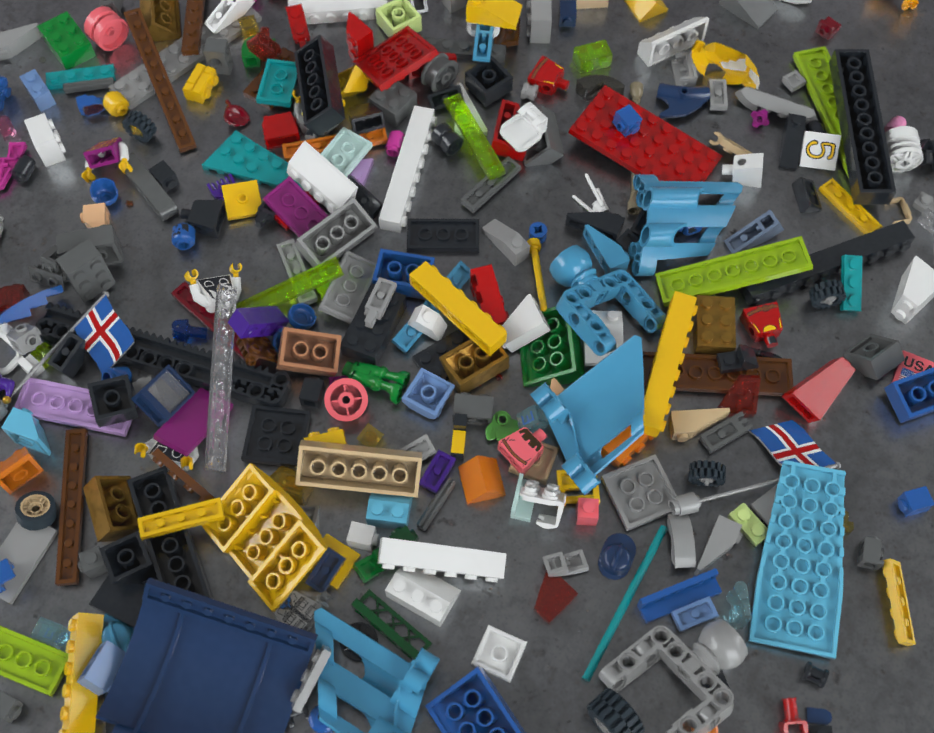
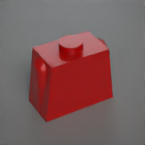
(280, 130)

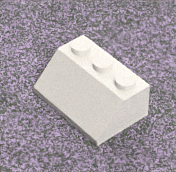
(423, 594)

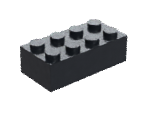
(367, 343)

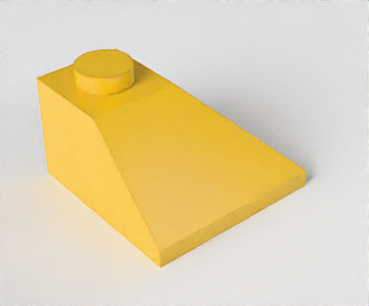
(352, 81)

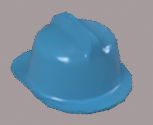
(116, 632)

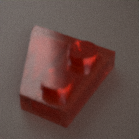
(743, 395)
(553, 597)

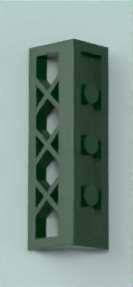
(385, 628)

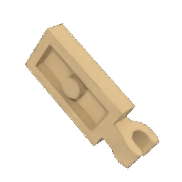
(729, 145)

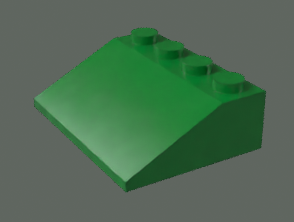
(553, 354)

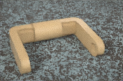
(905, 209)

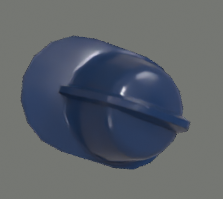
(616, 556)

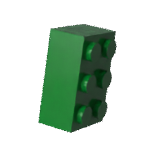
(66, 41)

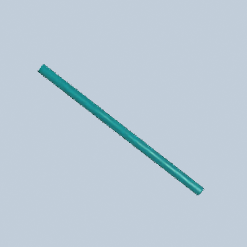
(624, 604)

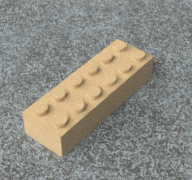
(358, 468)

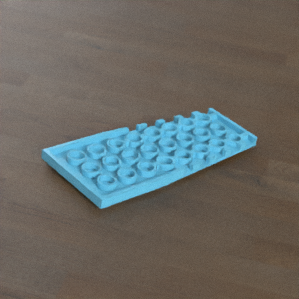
(801, 563)

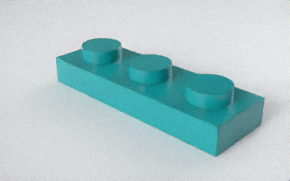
(852, 282)

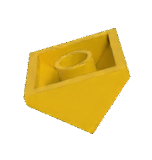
(646, 8)

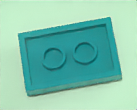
(277, 83)

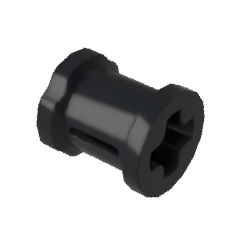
(815, 674)

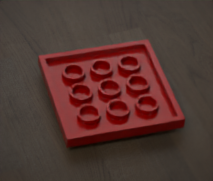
(395, 58)

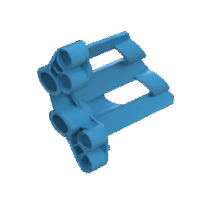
(675, 206)
(386, 693)

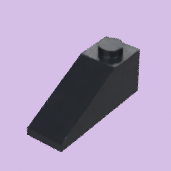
(792, 141)
(604, 222)

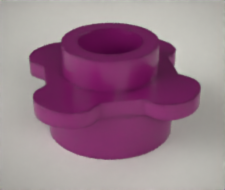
(760, 113)

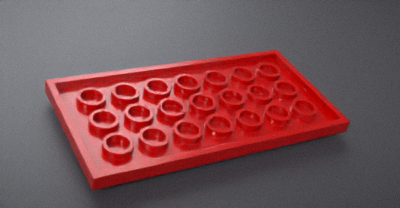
(654, 149)

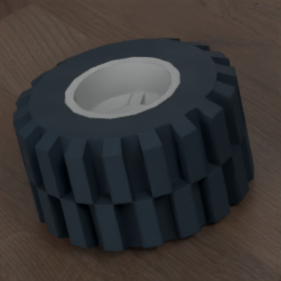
(614, 714)

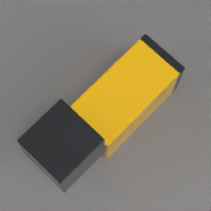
(459, 436)

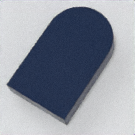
(818, 716)

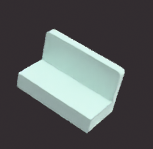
(520, 508)

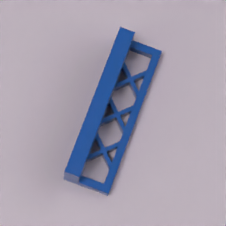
(679, 595)

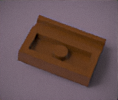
(508, 36)

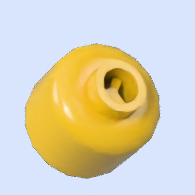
(115, 103)

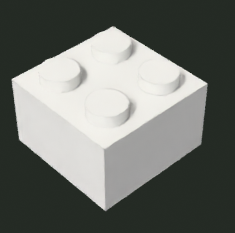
(46, 139)

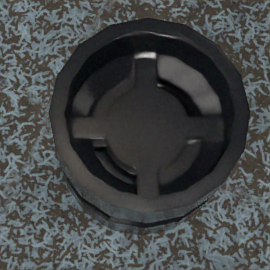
(447, 138)

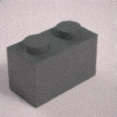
(478, 408)

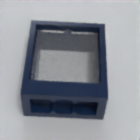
(163, 395)

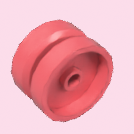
(106, 28)

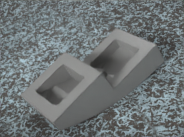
(566, 564)

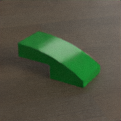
(368, 567)

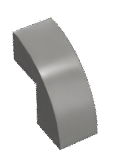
(682, 541)

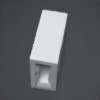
(525, 324)

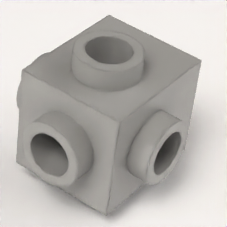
(24, 338)

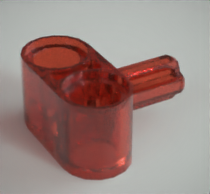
(263, 45)

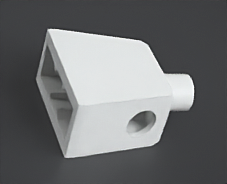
(746, 169)

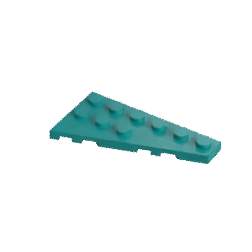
(247, 161)

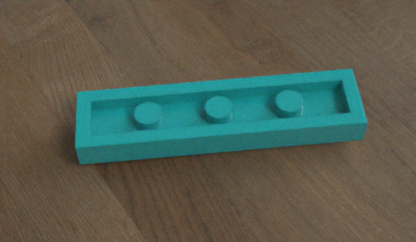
(56, 79)

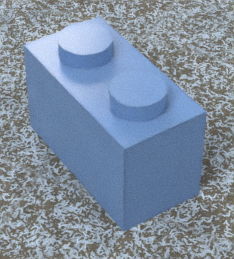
(37, 90)
(102, 668)

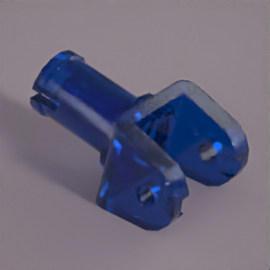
(186, 330)

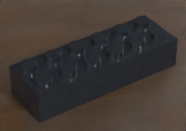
(319, 86)

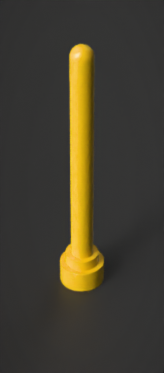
(535, 247)

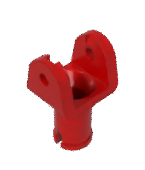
(791, 716)

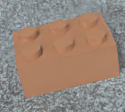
(309, 352)

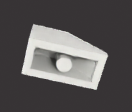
(428, 322)

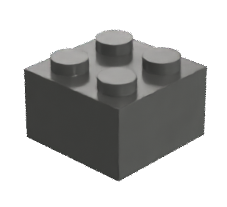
(395, 102)

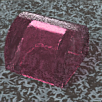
(6, 128)

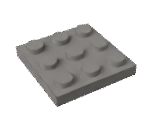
(639, 492)

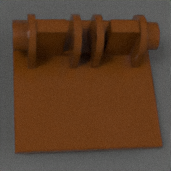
(256, 348)

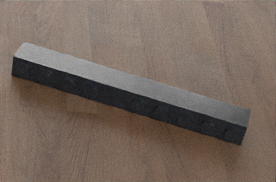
(828, 261)

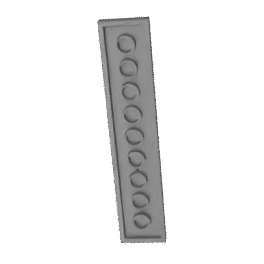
(137, 85)

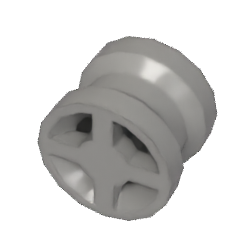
(529, 91)

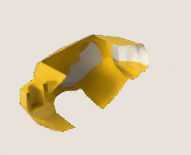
(736, 64)

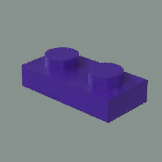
(437, 471)

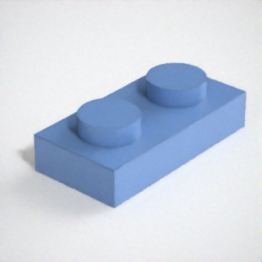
(694, 614)

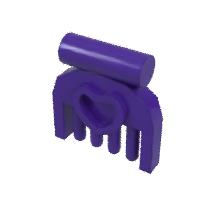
(218, 194)

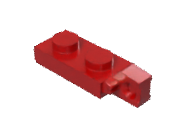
(298, 24)

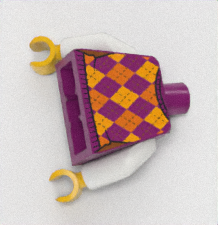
(106, 153)

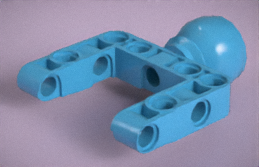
(574, 270)

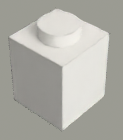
(362, 536)

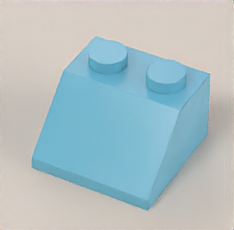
(26, 430)
(388, 510)

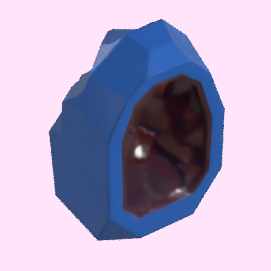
(90, 105)

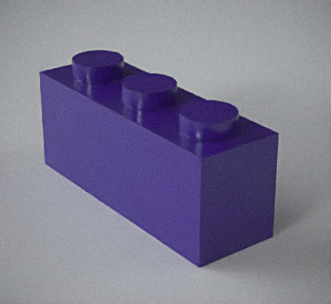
(257, 321)

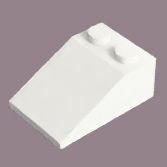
(614, 322)

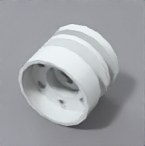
(904, 148)

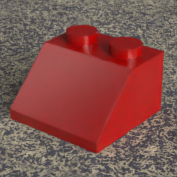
(358, 37)

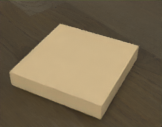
(542, 467)

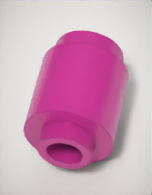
(394, 143)

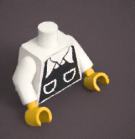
(204, 290)
(181, 460)

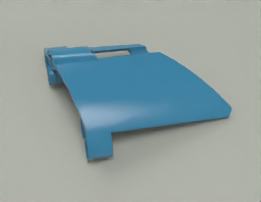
(597, 411)

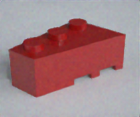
(500, 145)

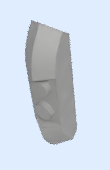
(753, 98)

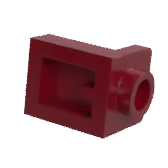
(827, 28)

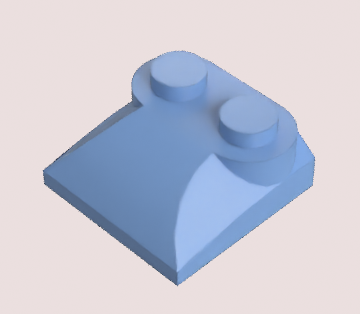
(427, 394)

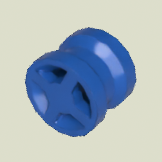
(541, 228)

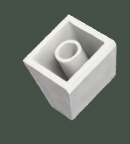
(914, 290)

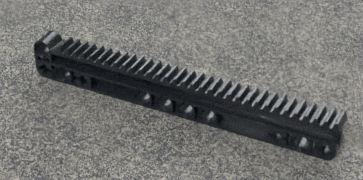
(180, 358)

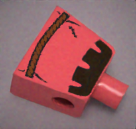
(522, 448)

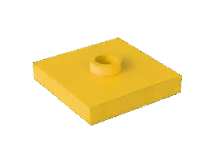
(241, 199)
(350, 555)

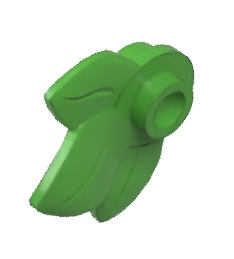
(501, 430)

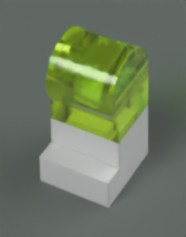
(34, 358)

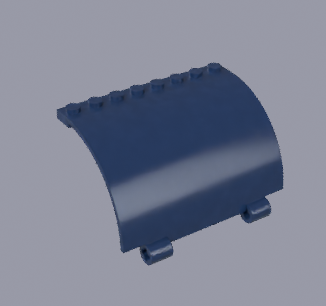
(205, 668)

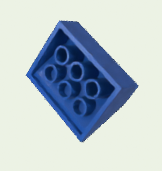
(473, 707)

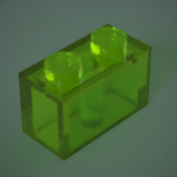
(592, 56)

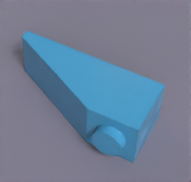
(483, 43)
(607, 252)

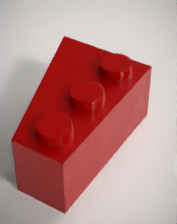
(487, 294)

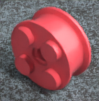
(334, 399)

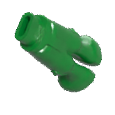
(373, 375)

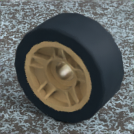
(35, 510)

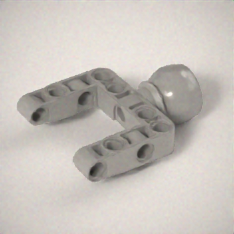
(716, 650)

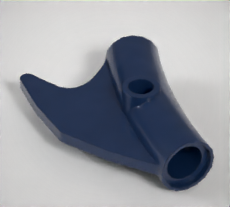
(682, 99)

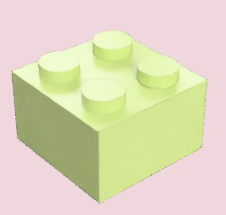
(396, 16)

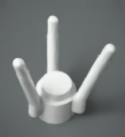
(599, 205)

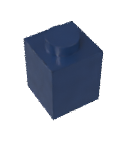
(567, 13)

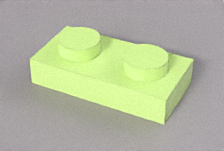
(751, 527)

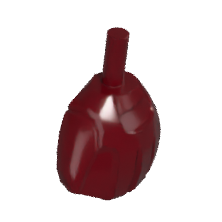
(235, 115)

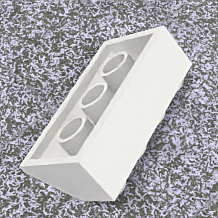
(672, 41)
(320, 178)

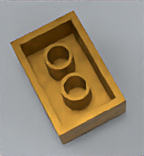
(714, 325)

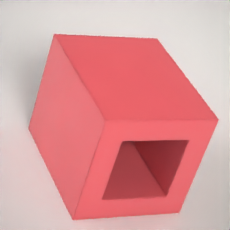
(587, 511)

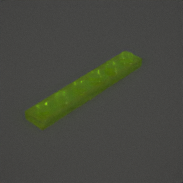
(474, 137)
(295, 285)

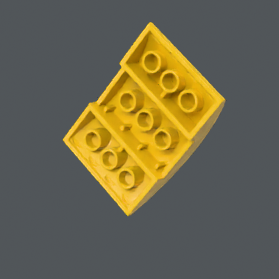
(266, 535)

